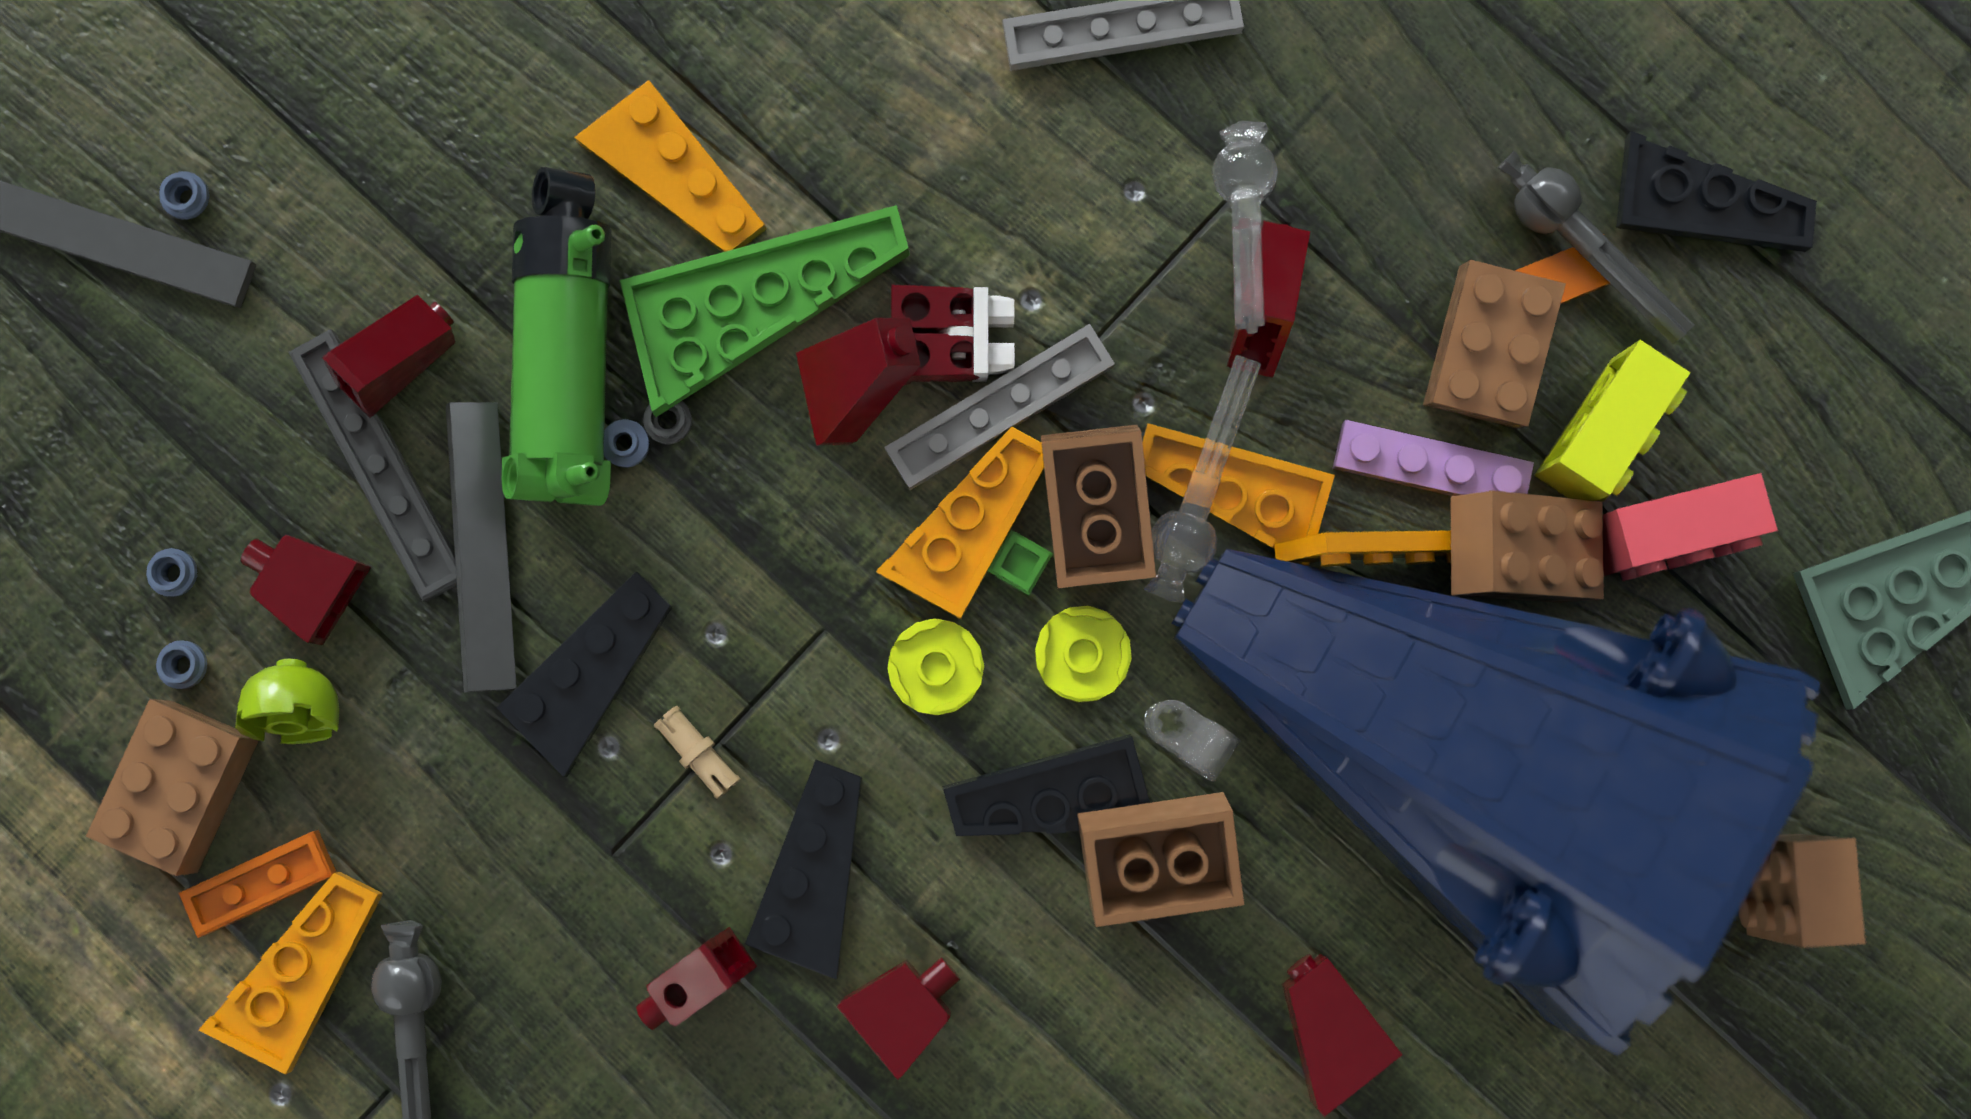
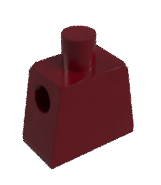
(303, 584)
(695, 980)
(901, 1011)

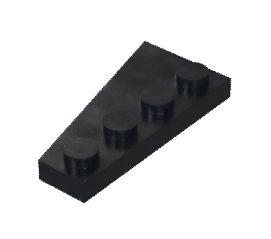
(1689, 198)
(576, 684)
(1048, 791)
(809, 885)

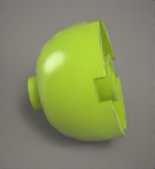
(288, 702)

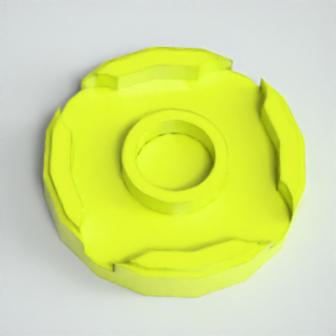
(1083, 654)
(935, 667)

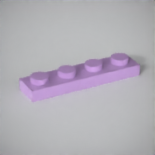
(1427, 462)

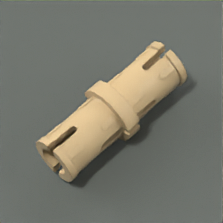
(697, 752)

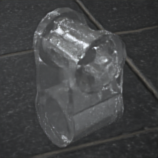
(1196, 743)

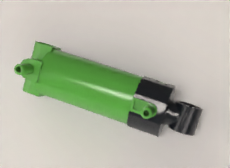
(559, 346)

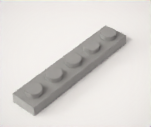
(1115, 29)
(999, 406)

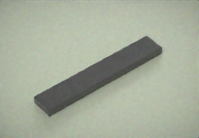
(124, 245)
(381, 474)
(480, 546)

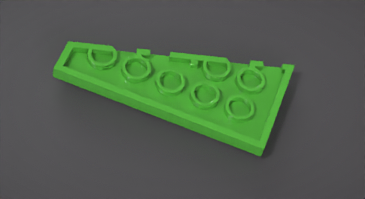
(728, 306)

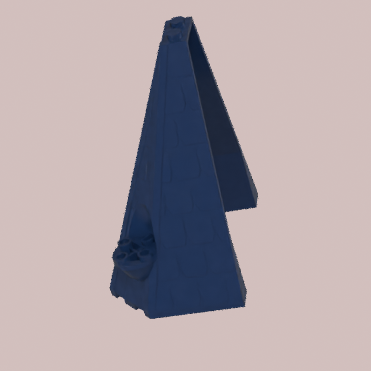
(1533, 775)

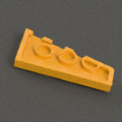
(664, 159)
(1256, 492)
(962, 536)
(1371, 547)
(287, 991)

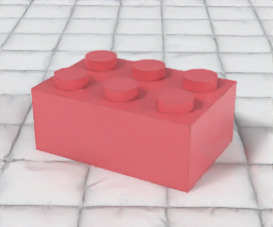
(1686, 527)

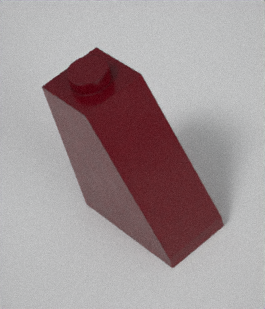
(1283, 266)
(390, 353)
(856, 377)
(1334, 1033)

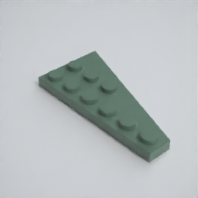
(1888, 602)

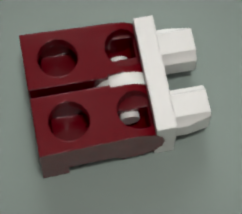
(954, 331)

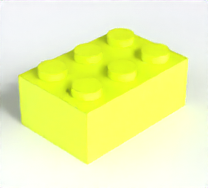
(1614, 424)

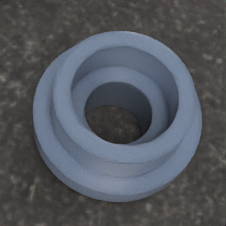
(174, 186)
(635, 453)
(158, 569)
(168, 660)

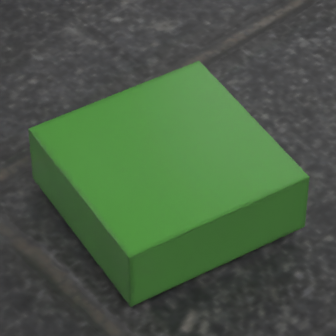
(1020, 562)

